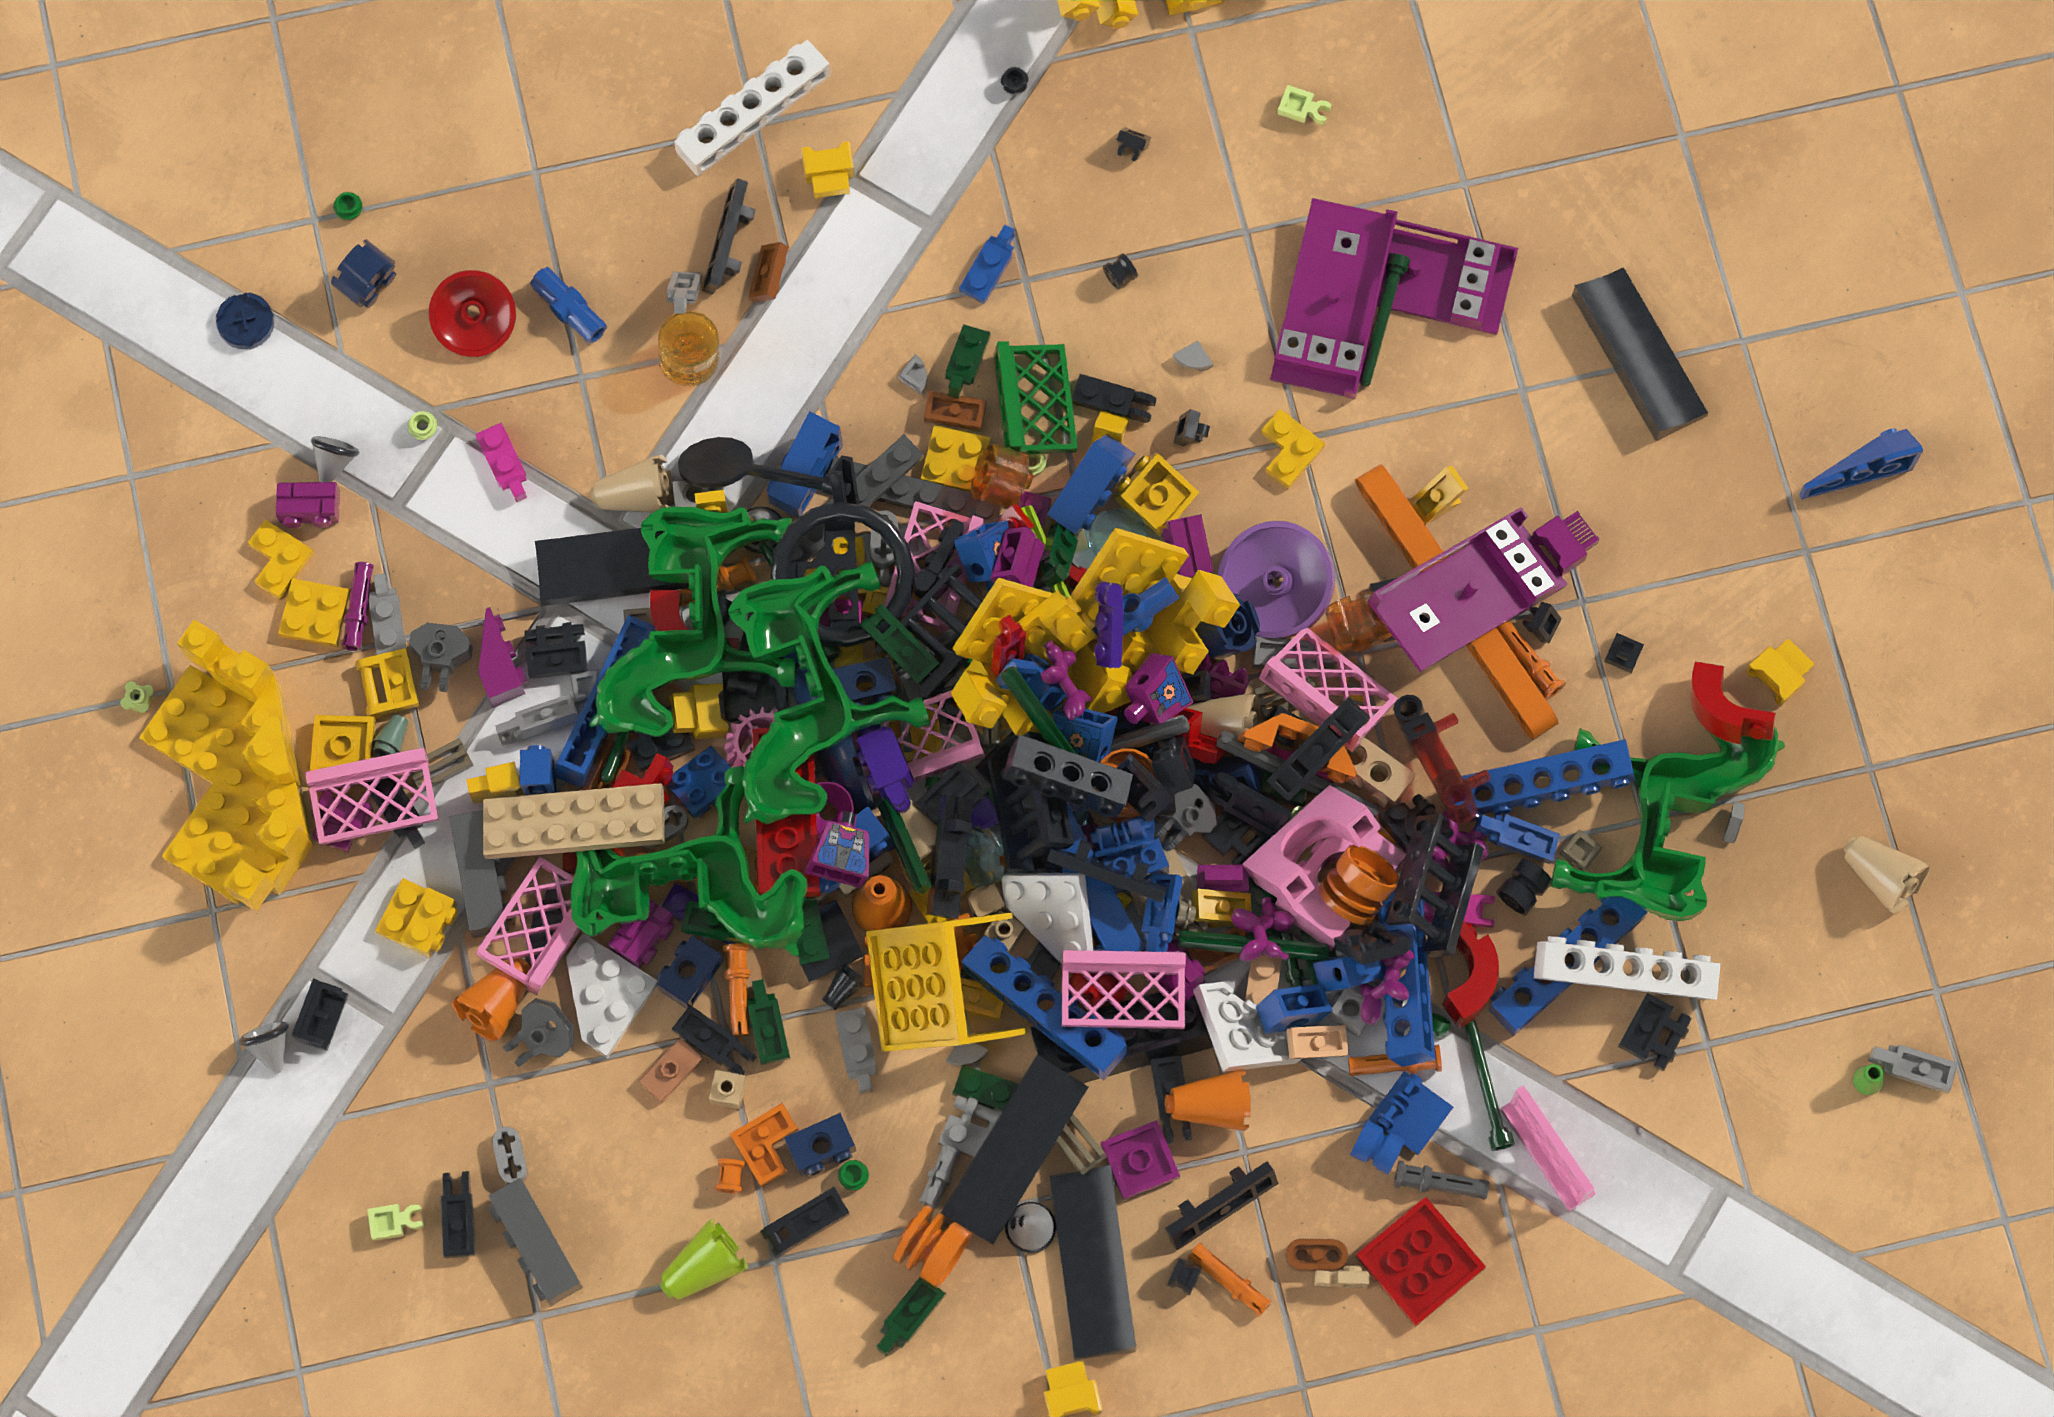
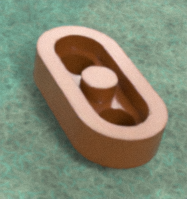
(1316, 1254)

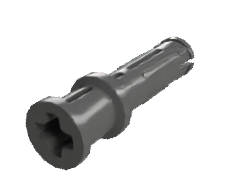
(1427, 1179)

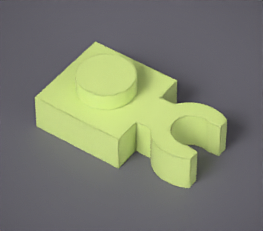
(1299, 104)
(388, 1221)

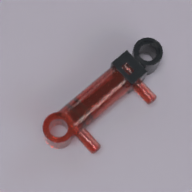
(1435, 759)

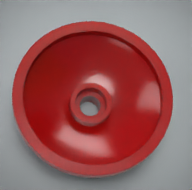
(467, 333)

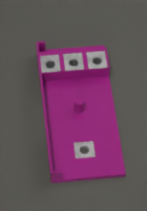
(1439, 274)
(1333, 298)
(1467, 592)

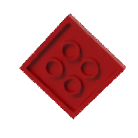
(1420, 1261)

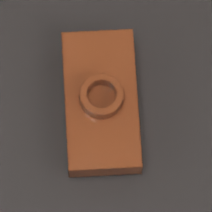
(671, 1070)

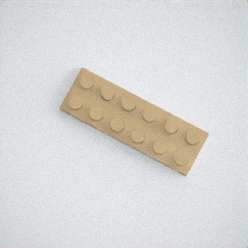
(573, 821)

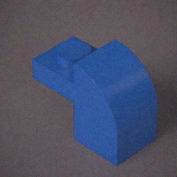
(1031, 668)

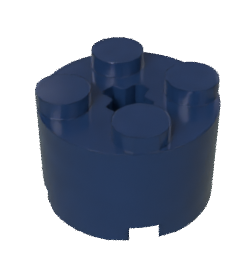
(364, 273)
(1235, 637)

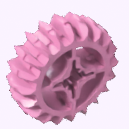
(742, 731)

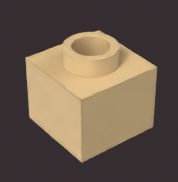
(986, 901)
(1010, 939)
(730, 1099)

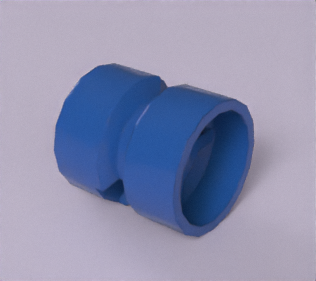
(1378, 1147)

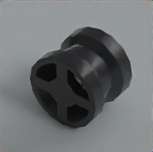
(1120, 271)
(1184, 1276)

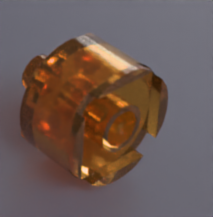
(1001, 476)
(1355, 624)

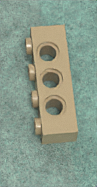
(1374, 759)

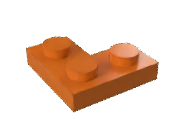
(757, 1139)

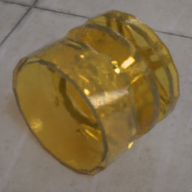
(683, 335)

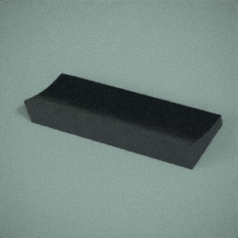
(1639, 353)
(596, 567)
(1141, 1043)
(1014, 1149)
(1092, 1263)

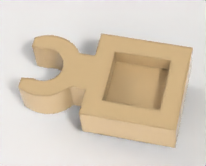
(1348, 1278)

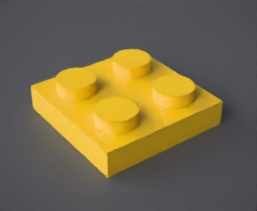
(953, 457)
(314, 613)
(341, 740)

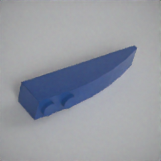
(584, 740)
(1108, 919)

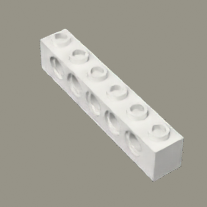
(702, 156)
(1701, 984)

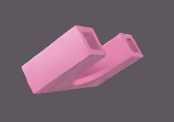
(1327, 815)
(1312, 912)

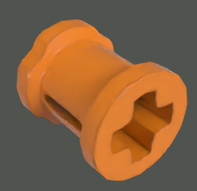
(730, 1176)

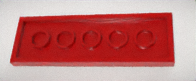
(788, 841)

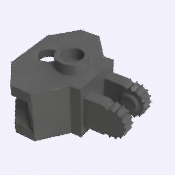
(440, 654)
(1185, 817)
(540, 1034)

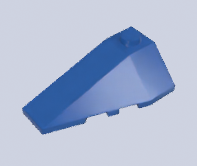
(1882, 457)

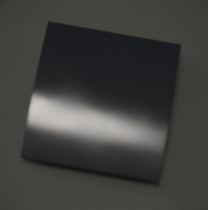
(769, 695)
(839, 939)

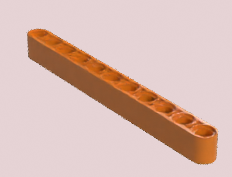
(1489, 650)

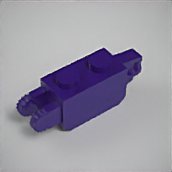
(887, 765)

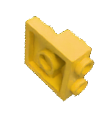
(1155, 492)
(1057, 621)
(417, 918)

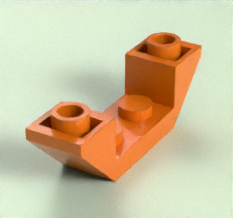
(1262, 737)

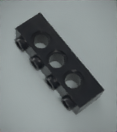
(1082, 772)

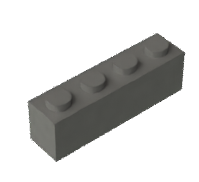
(478, 876)
(534, 1241)

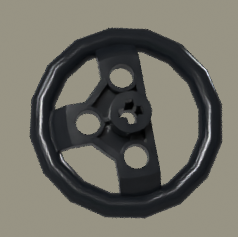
(840, 521)

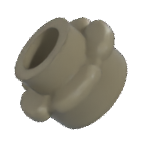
(1185, 913)

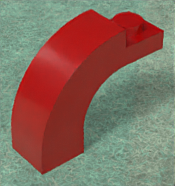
(667, 612)
(1722, 716)
(1483, 965)

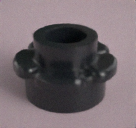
(1011, 74)

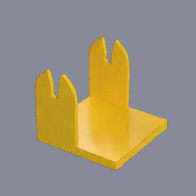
(921, 986)

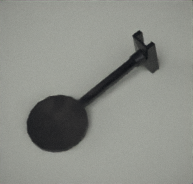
(727, 460)

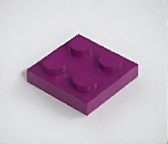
(1140, 1160)

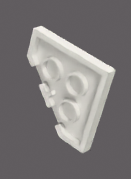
(1051, 908)
(605, 993)
(1239, 1031)

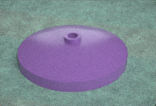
(1275, 552)

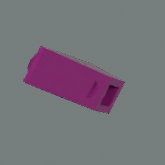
(496, 667)

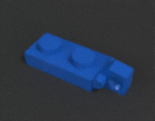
(989, 266)
(1519, 836)
(1161, 917)

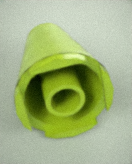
(703, 1262)

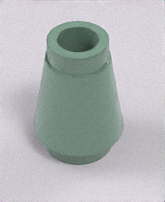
(391, 736)

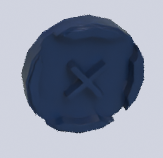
(245, 321)

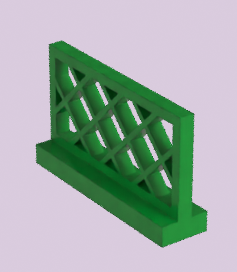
(1010, 395)

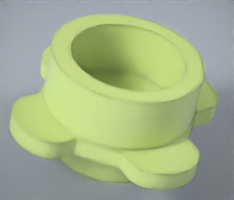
(141, 704)

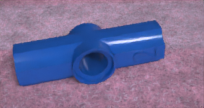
(568, 305)
(1141, 608)

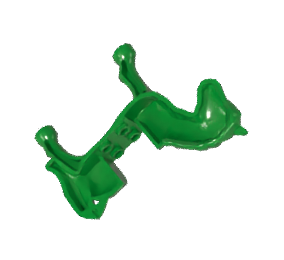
(691, 553)
(786, 623)
(1678, 782)
(620, 885)

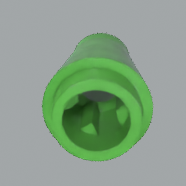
(1864, 1083)

